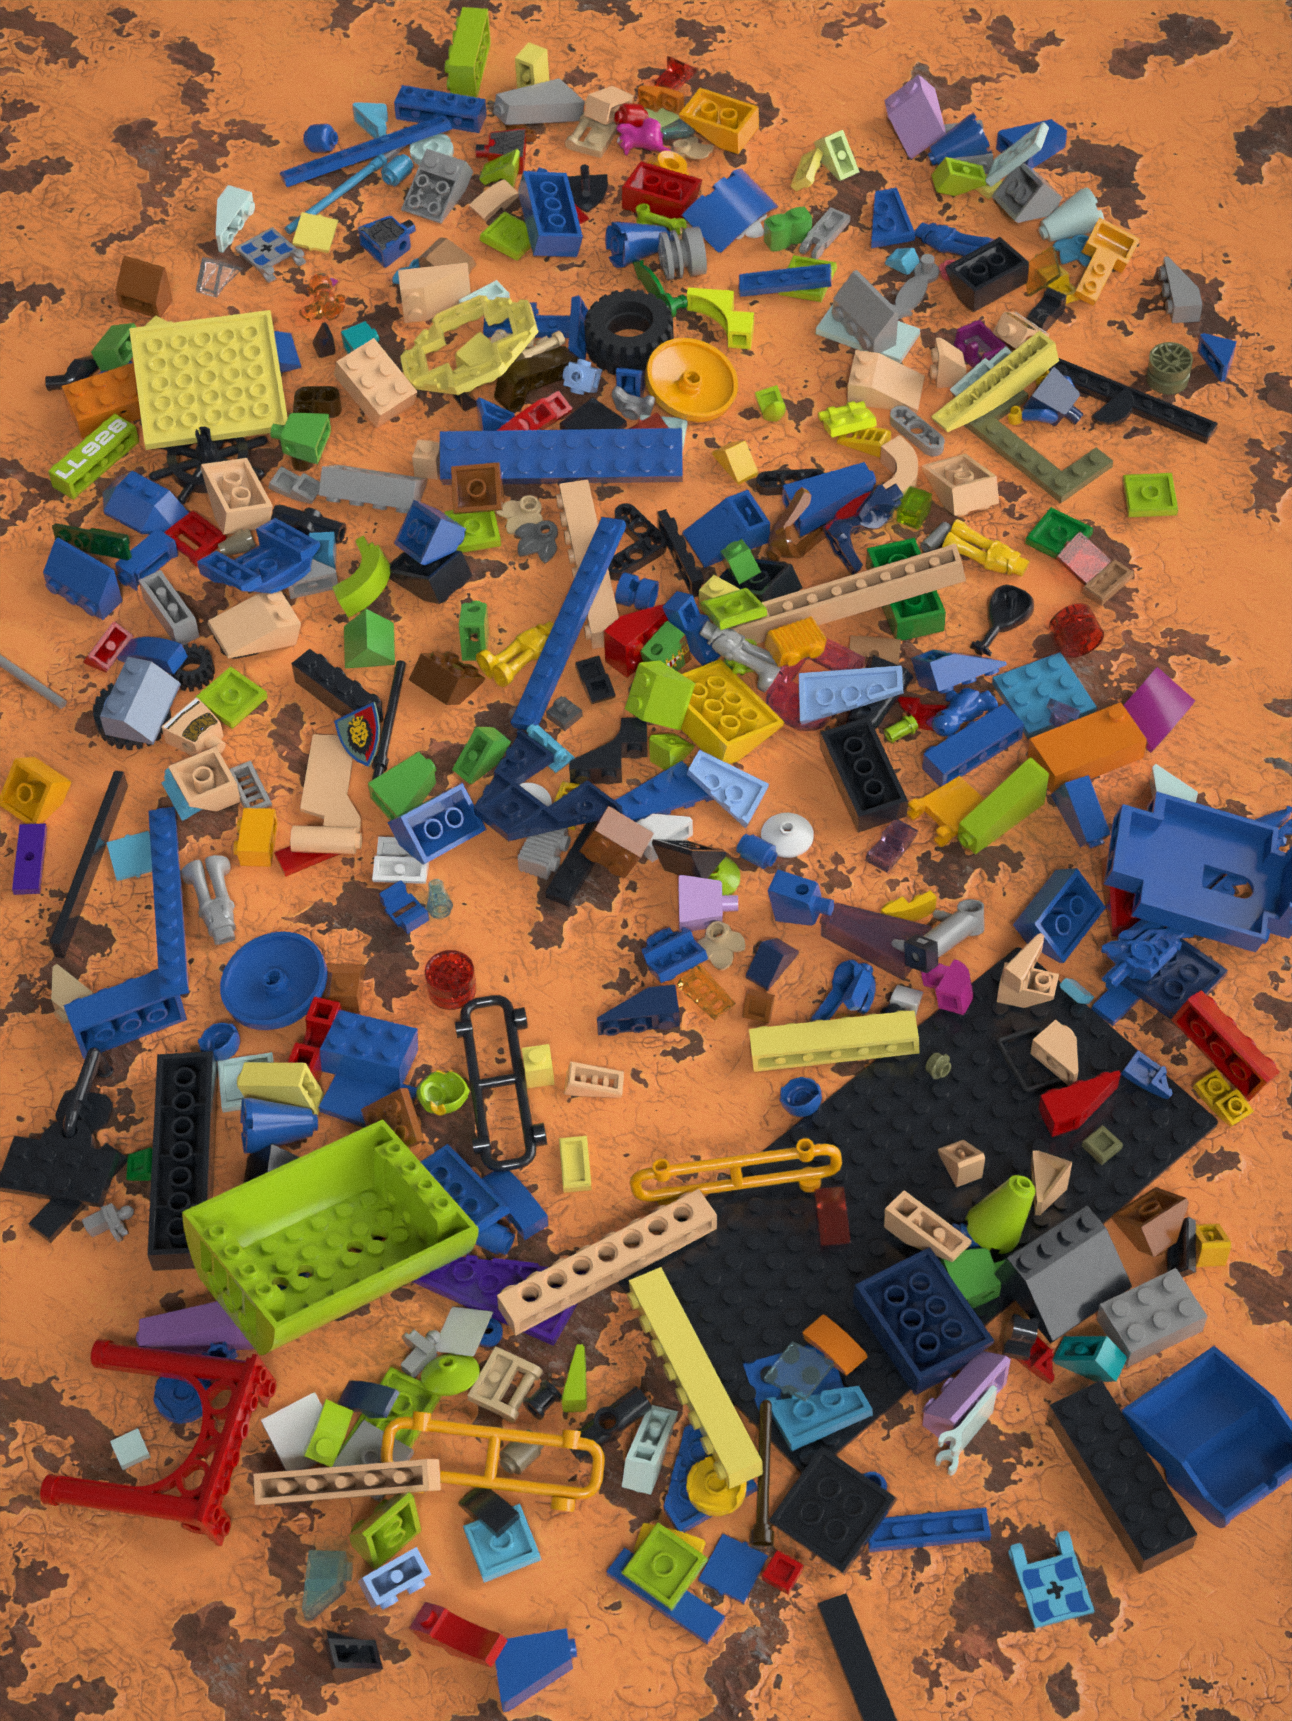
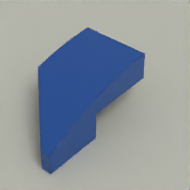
(1147, 1075)

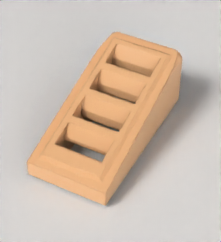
(1020, 967)
(585, 1071)

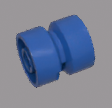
(635, 591)

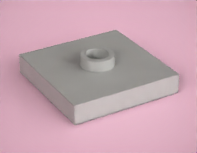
(366, 1447)

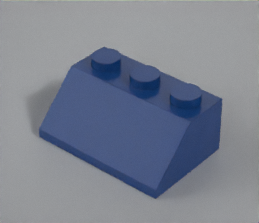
(428, 534)
(81, 580)
(437, 825)
(1061, 912)

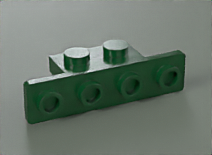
(95, 541)

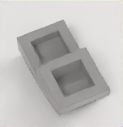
(296, 487)

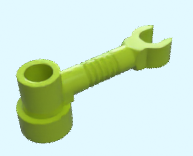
(646, 217)

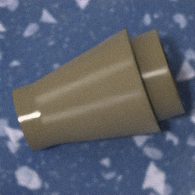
(237, 543)

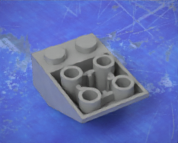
(437, 186)

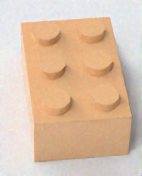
(375, 383)

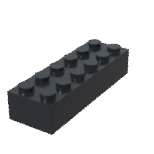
(1121, 1477)

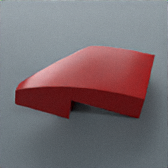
(920, 711)
(1040, 1361)

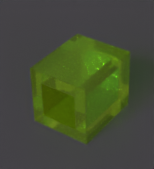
(914, 507)

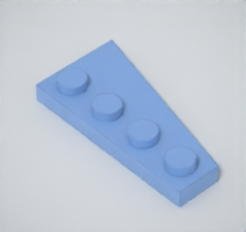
(842, 690)

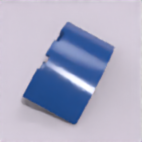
(729, 209)

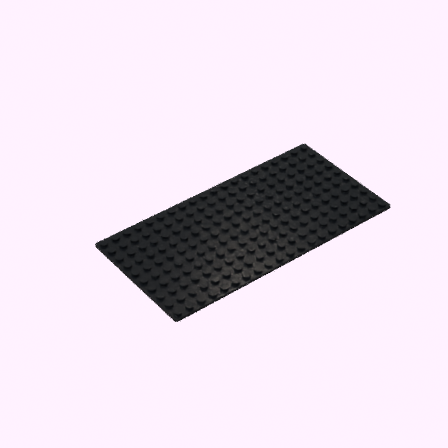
(764, 1269)

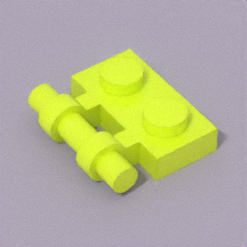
(847, 418)

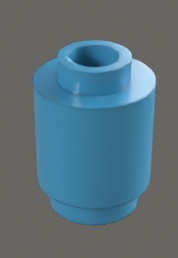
(397, 170)

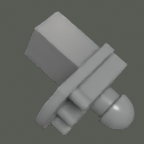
(109, 1218)
(422, 1352)

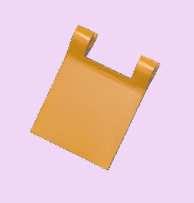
(947, 807)

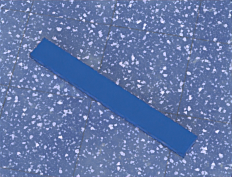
(365, 150)

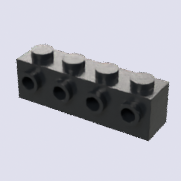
(332, 685)

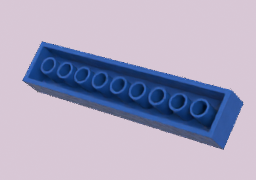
(568, 455)

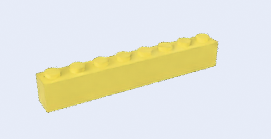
(695, 1378)

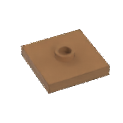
(882, 647)

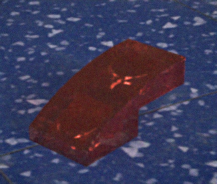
(832, 1216)

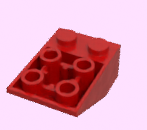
(629, 635)

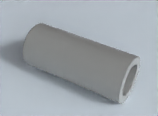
(936, 538)

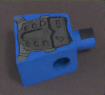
(386, 239)

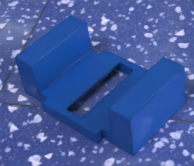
(396, 898)

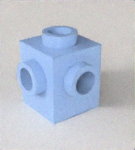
(581, 377)

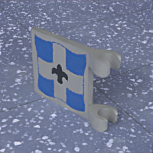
(267, 250)

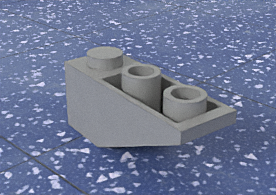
(1182, 294)

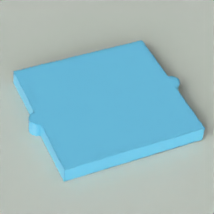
(131, 855)

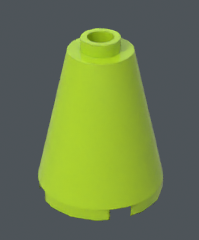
(1002, 1215)

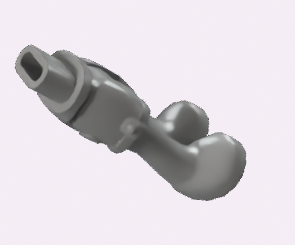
(736, 648)
(215, 912)

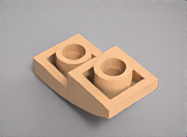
(491, 200)

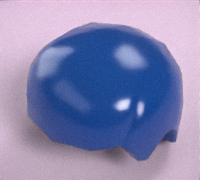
(221, 1039)
(801, 1097)

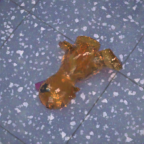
(325, 301)

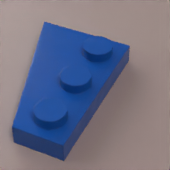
(890, 220)

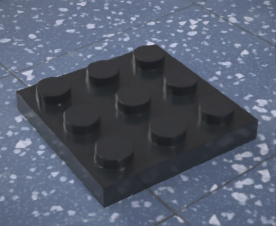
(832, 1510)

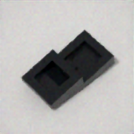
(595, 680)
(490, 1510)

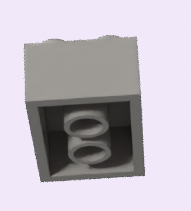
(1152, 1317)

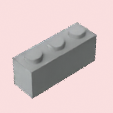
(169, 608)

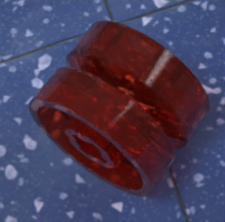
(1076, 630)
(450, 979)

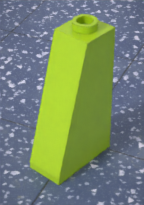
(1005, 807)

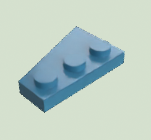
(820, 1414)

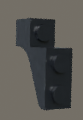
(605, 762)

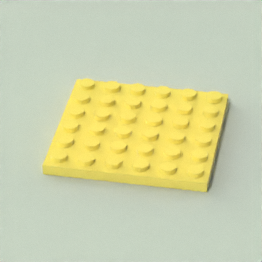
(210, 376)

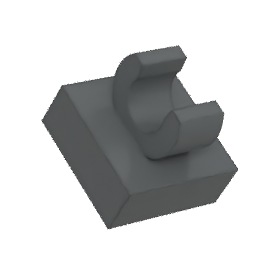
(564, 713)

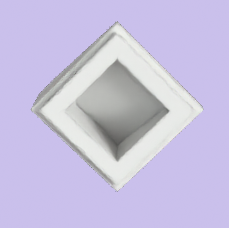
(906, 998)

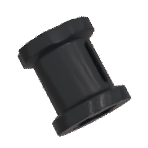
(542, 1399)

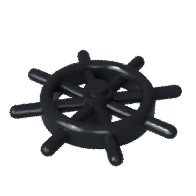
(206, 452)

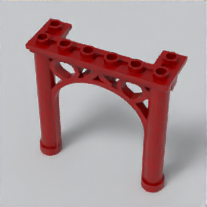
(198, 1508)

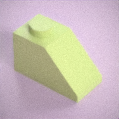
(837, 155)

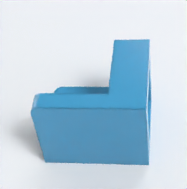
(327, 552)

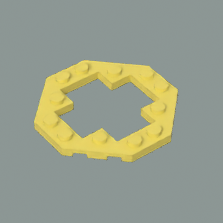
(505, 350)

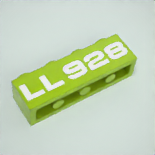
(93, 456)

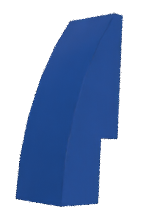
(684, 615)
(162, 652)
(524, 1210)

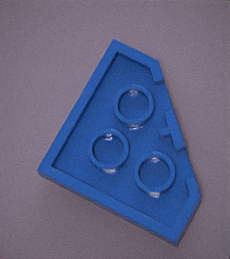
(677, 1503)

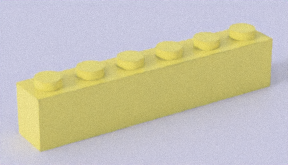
(834, 1040)

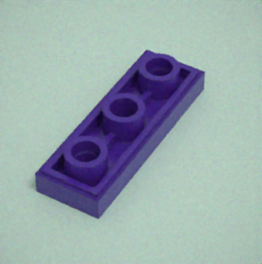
(29, 859)

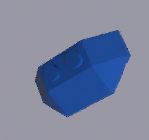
(141, 504)

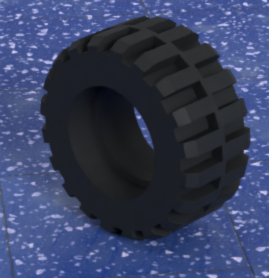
(623, 312)

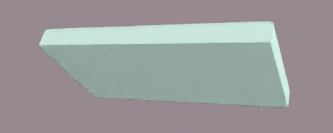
(837, 332)

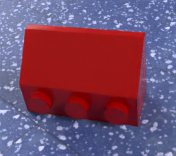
(663, 189)

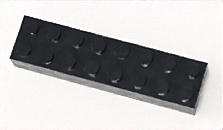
(181, 1152)

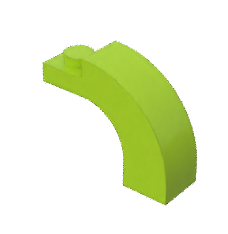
(367, 582)

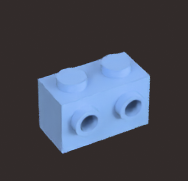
(396, 1576)

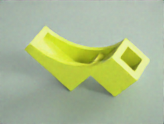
(720, 307)

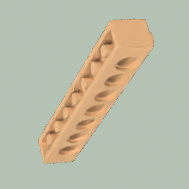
(601, 1274)

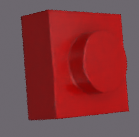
(782, 1572)

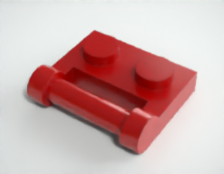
(197, 531)

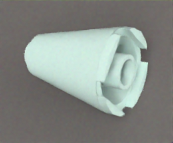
(1071, 218)

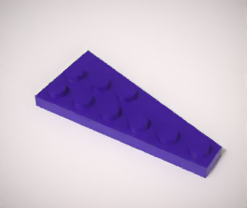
(479, 1281)

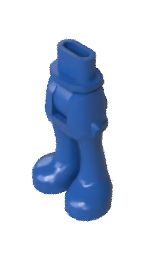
(949, 239)

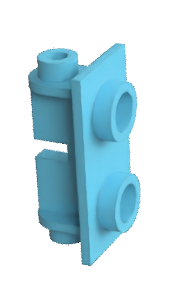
(561, 755)
(177, 797)

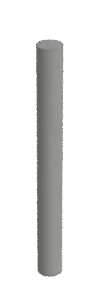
(32, 683)

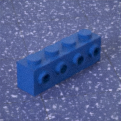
(422, 104)

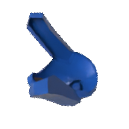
(851, 984)

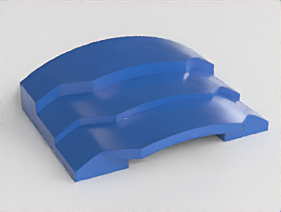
(270, 567)

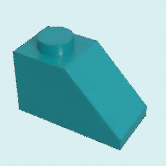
(357, 336)
(1091, 1357)

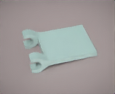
(966, 1430)

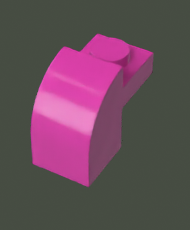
(951, 986)

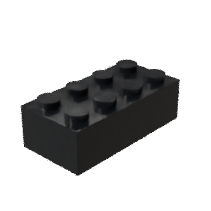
(863, 774)

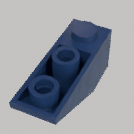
(647, 1010)

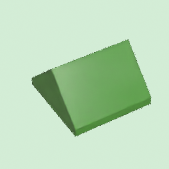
(369, 641)

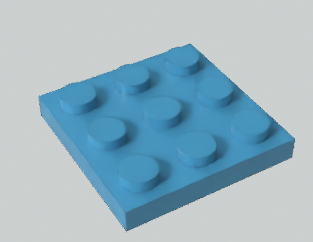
(1032, 685)

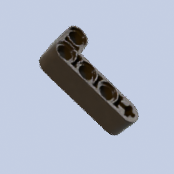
(531, 374)
(317, 401)

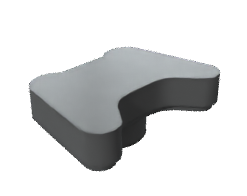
(630, 405)

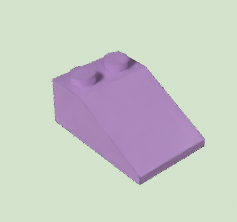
(915, 115)

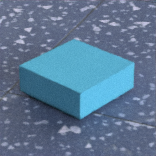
(1076, 991)

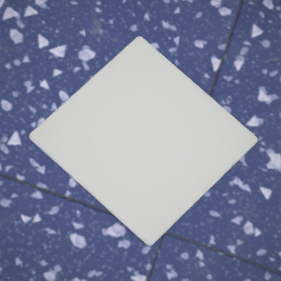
(463, 1331)

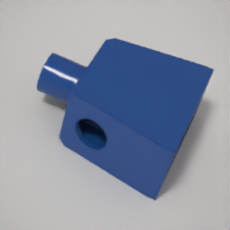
(797, 899)

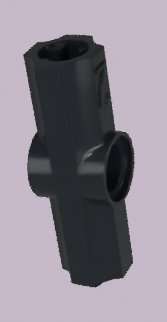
(309, 521)
(623, 1412)

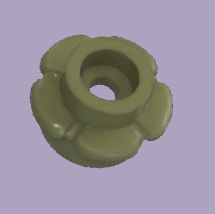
(938, 1065)

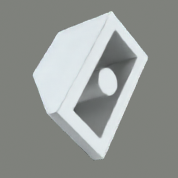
(666, 828)

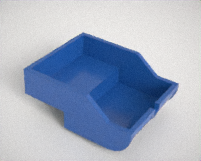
(1215, 1436)

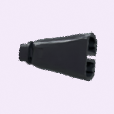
(879, 709)

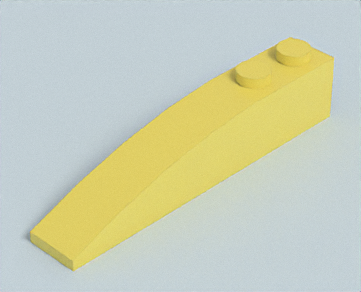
(1000, 382)

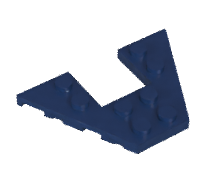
(518, 813)

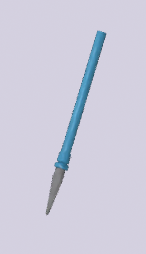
(374, 165)

